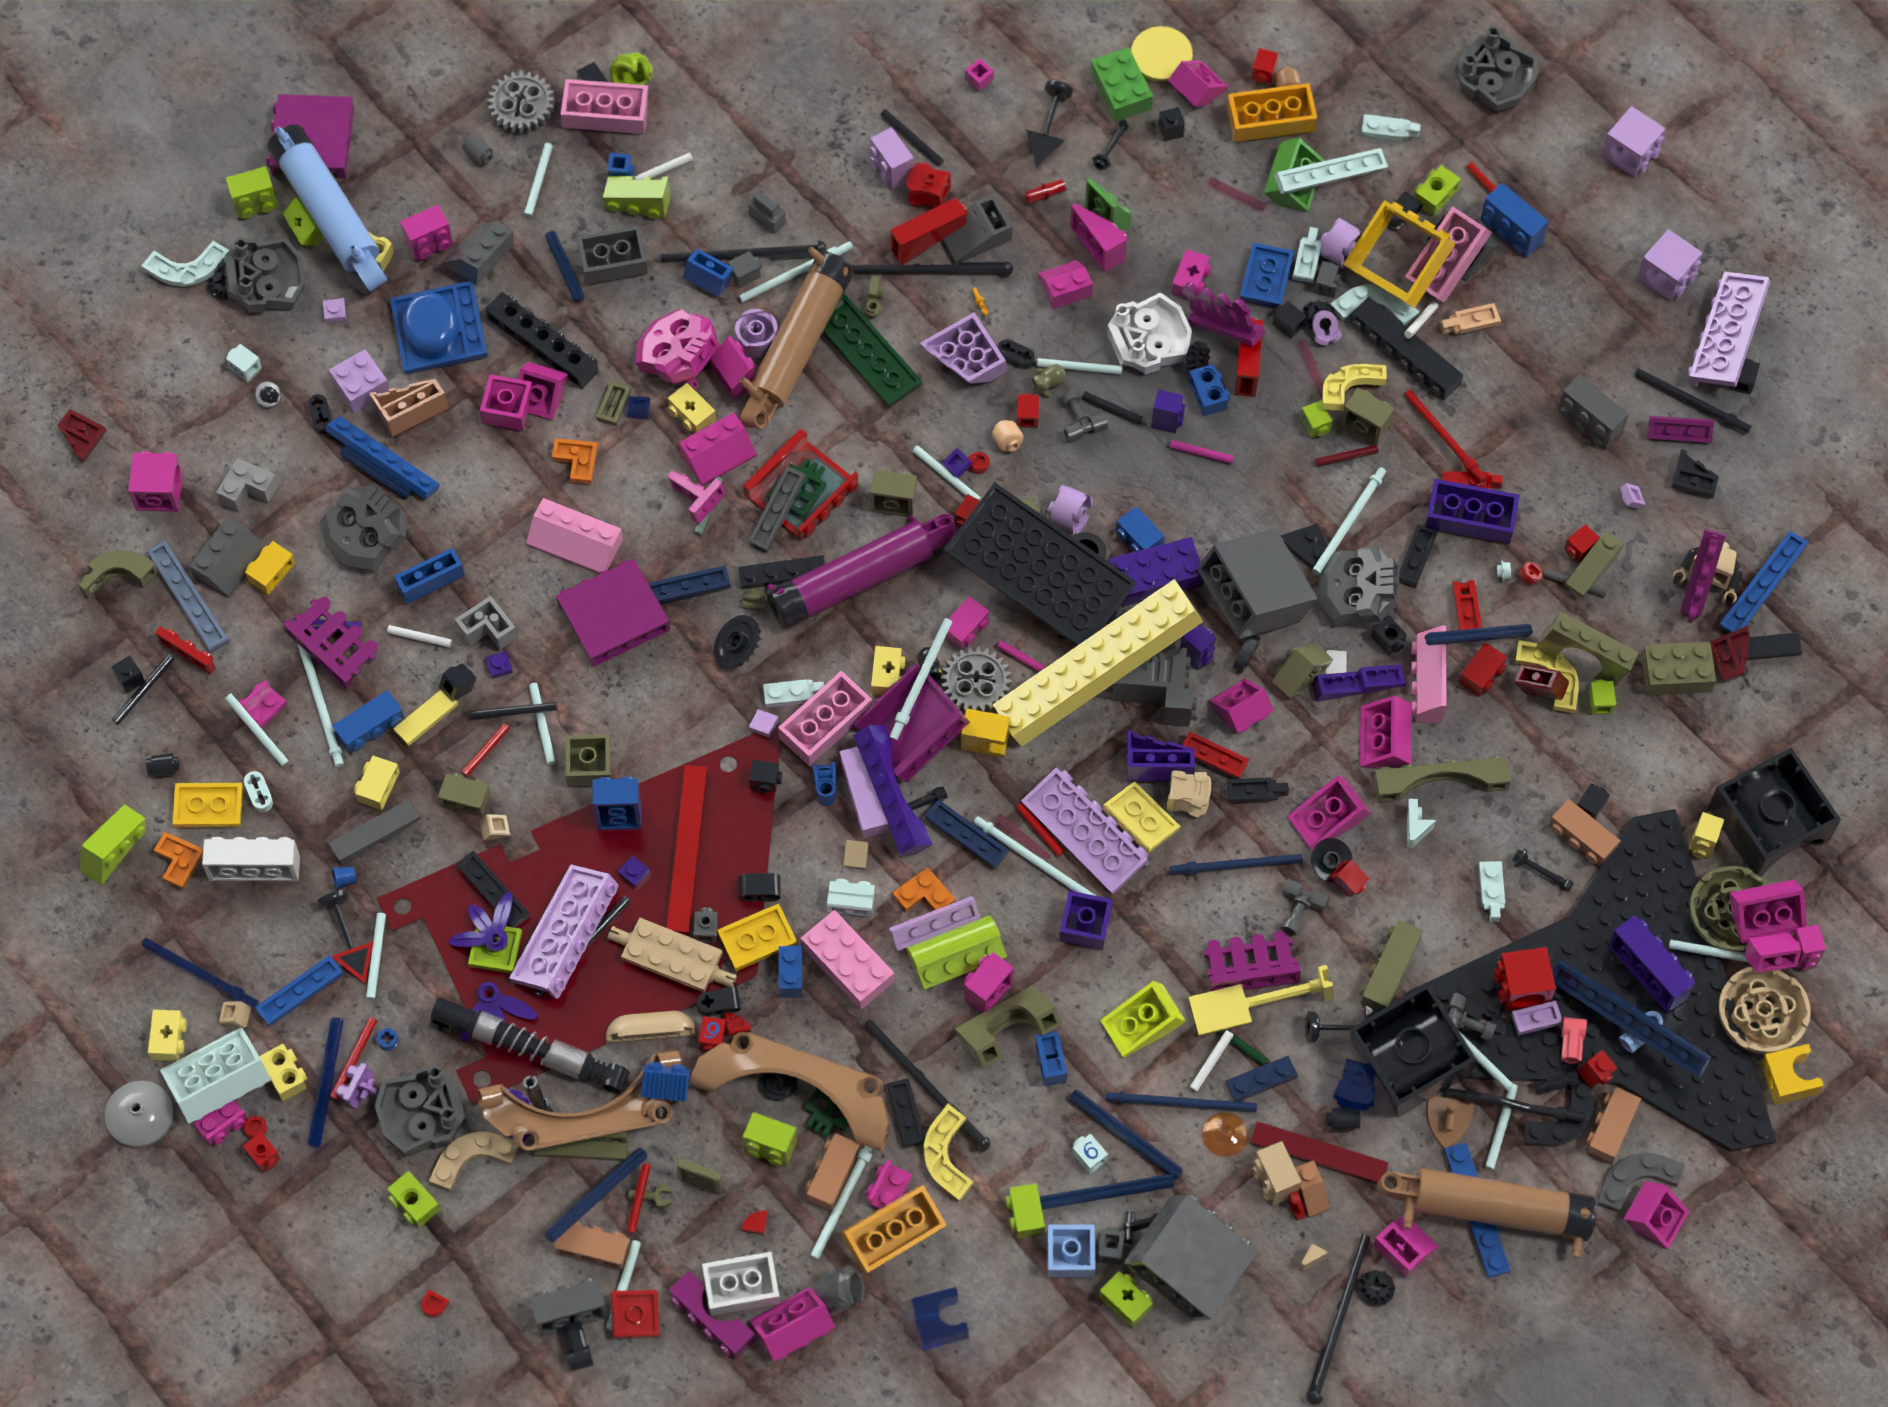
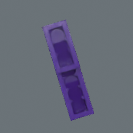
(1360, 682)

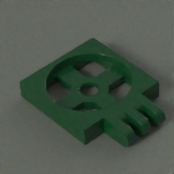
(812, 476)
(824, 1120)

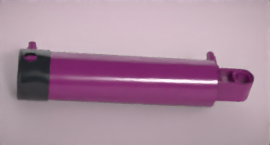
(858, 570)

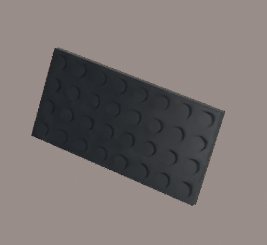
(1039, 566)

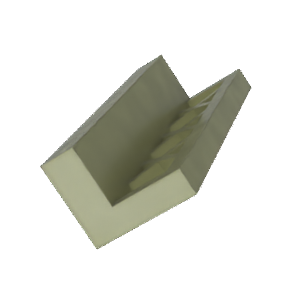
(607, 1147)

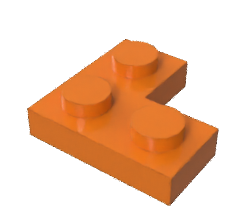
(581, 455)
(184, 859)
(923, 886)

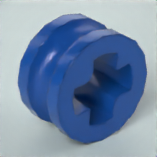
(381, 1035)

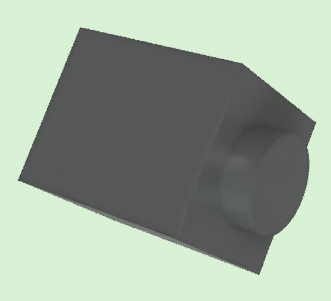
(745, 269)

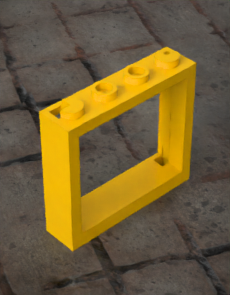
(1372, 234)

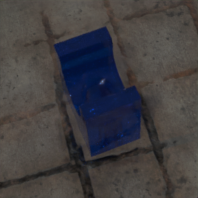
(931, 1328)

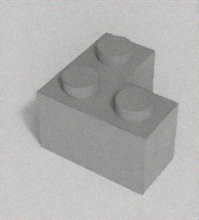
(243, 481)
(486, 619)

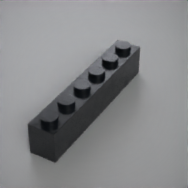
(1410, 353)

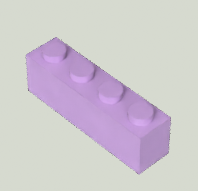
(864, 798)

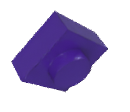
(957, 463)
(499, 664)
(633, 871)

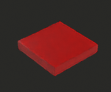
(634, 1314)

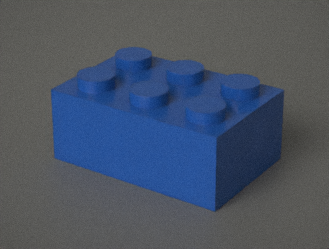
(1514, 220)
(617, 803)

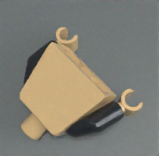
(1727, 573)

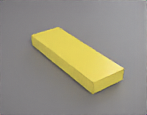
(425, 717)

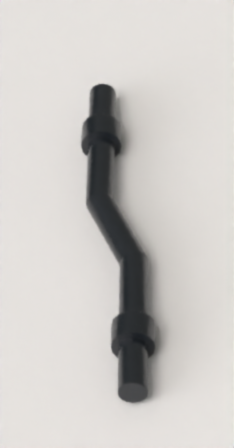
(1559, 1113)

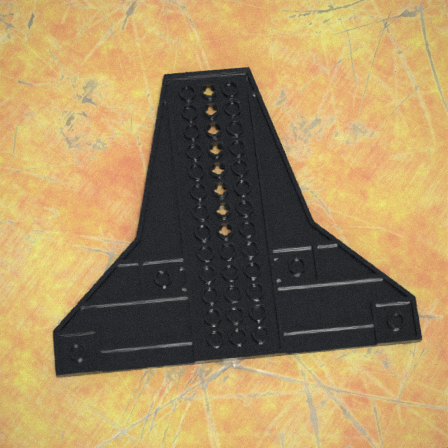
(1655, 881)

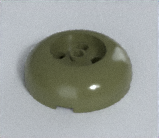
(1717, 887)

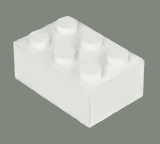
(741, 1283)

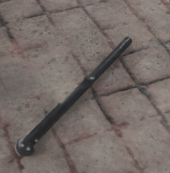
(776, 252)
(962, 267)
(982, 1142)
(1313, 1395)

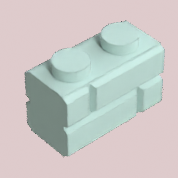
(851, 898)

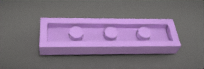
(934, 923)

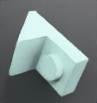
(1416, 828)

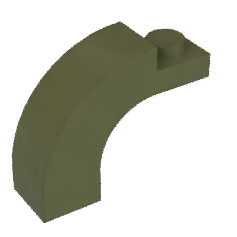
(117, 564)

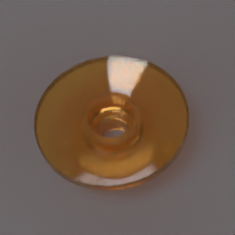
(1223, 1144)

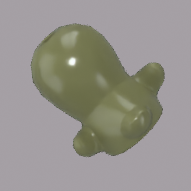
(1047, 378)

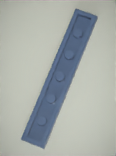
(188, 597)

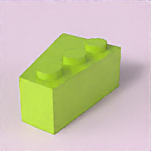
(637, 196)
(111, 844)

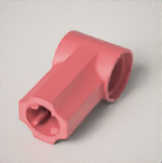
(1573, 1034)

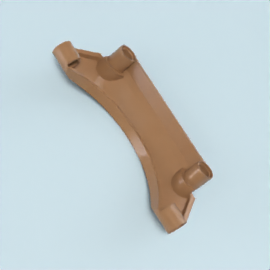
(841, 1083)
(548, 1128)

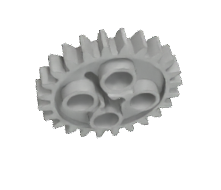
(503, 98)
(977, 663)

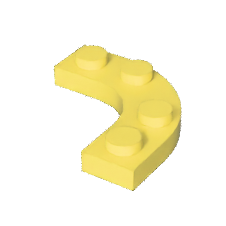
(1349, 376)
(1530, 655)
(937, 1156)

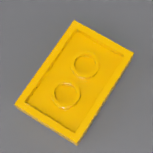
(207, 805)
(756, 937)

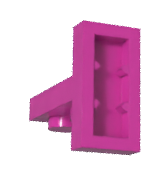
(703, 498)

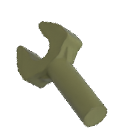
(655, 1195)

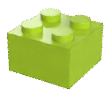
(252, 193)
(769, 1140)

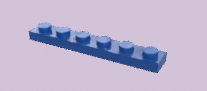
(382, 457)
(1764, 583)
(1484, 1234)

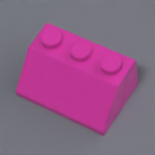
(717, 449)
(1385, 733)
(1768, 910)
(792, 1324)

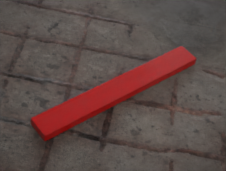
(686, 849)

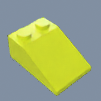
(1143, 1019)

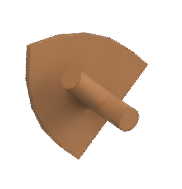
(1449, 1119)

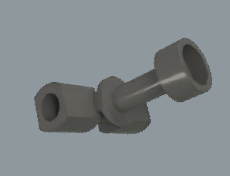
(1082, 423)
(1303, 900)
(1459, 1017)

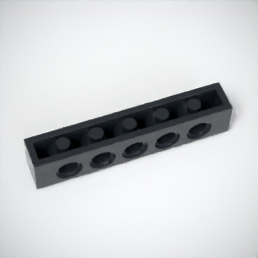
(578, 373)

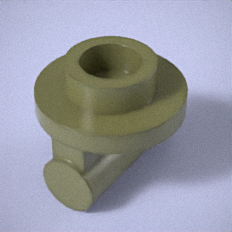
(754, 599)

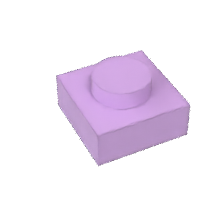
(334, 310)
(1632, 496)

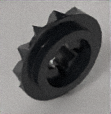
(215, 287)
(1309, 310)
(1197, 351)
(773, 1091)
(1368, 1295)

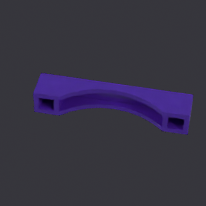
(905, 826)

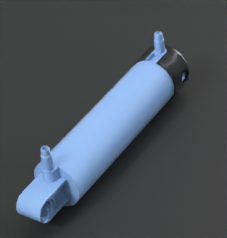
(326, 203)

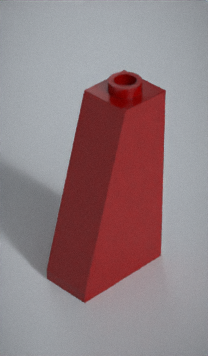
(926, 230)
(1248, 367)

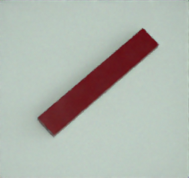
(1320, 1152)

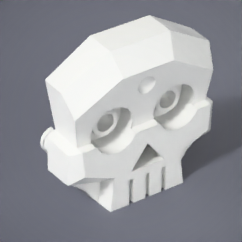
(1136, 340)

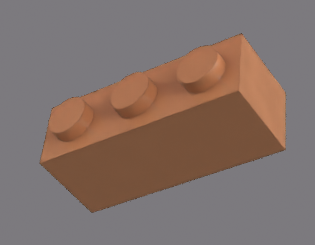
(1583, 833)
(1612, 1125)
(832, 1171)
(594, 1246)

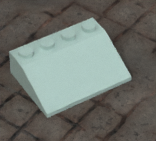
(215, 1075)

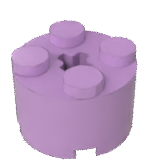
(1339, 242)
(755, 332)
(1070, 509)

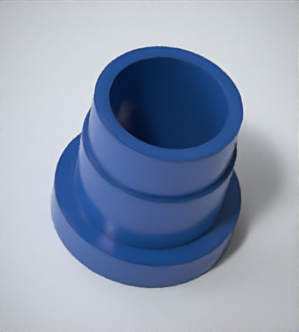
(343, 876)

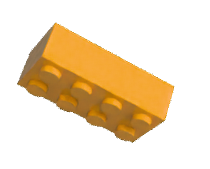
(1271, 112)
(893, 1229)

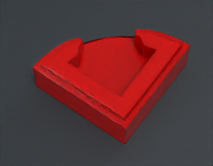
(736, 1024)
(1296, 1206)
(755, 1222)

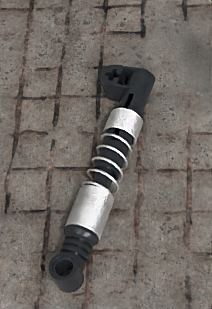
(555, 1056)

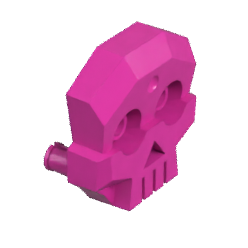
(677, 347)

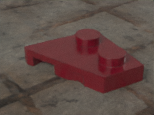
(81, 433)
(1731, 653)

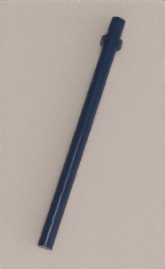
(1179, 1101)

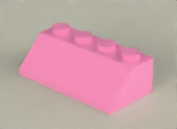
(604, 106)
(574, 536)
(1429, 679)

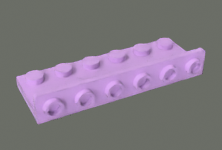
(1729, 329)
(1085, 830)
(564, 930)

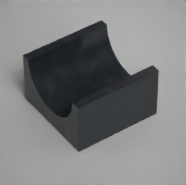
(1773, 811)
(1414, 1049)

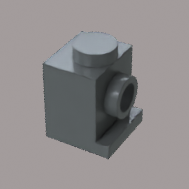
(1327, 279)
(708, 932)
(1110, 1255)

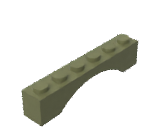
(1486, 774)

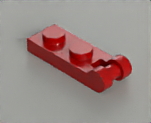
(1466, 605)

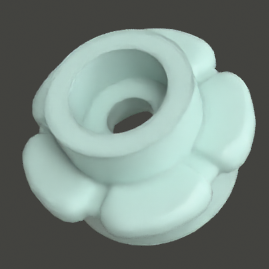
(1504, 571)

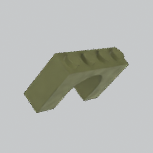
(1568, 632)
(1025, 1007)

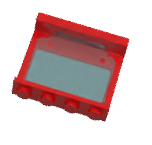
(795, 452)

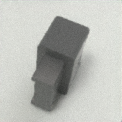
(767, 212)

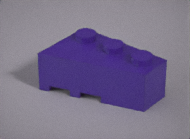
(1155, 759)

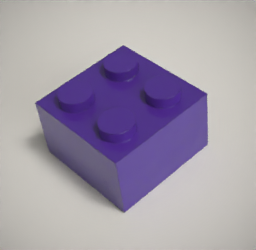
(1085, 920)

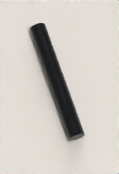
(1112, 407)

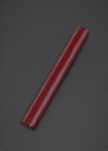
(1346, 455)

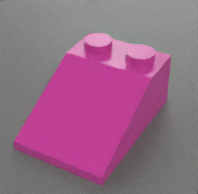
(1099, 237)
(1329, 812)

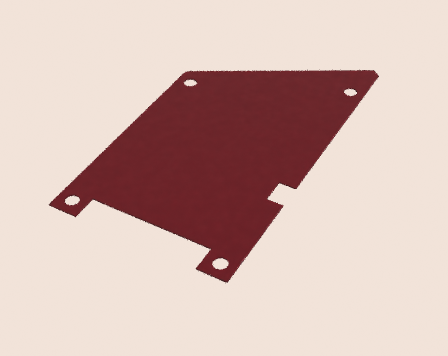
(603, 986)

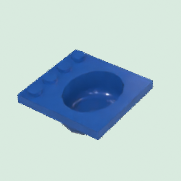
(438, 327)

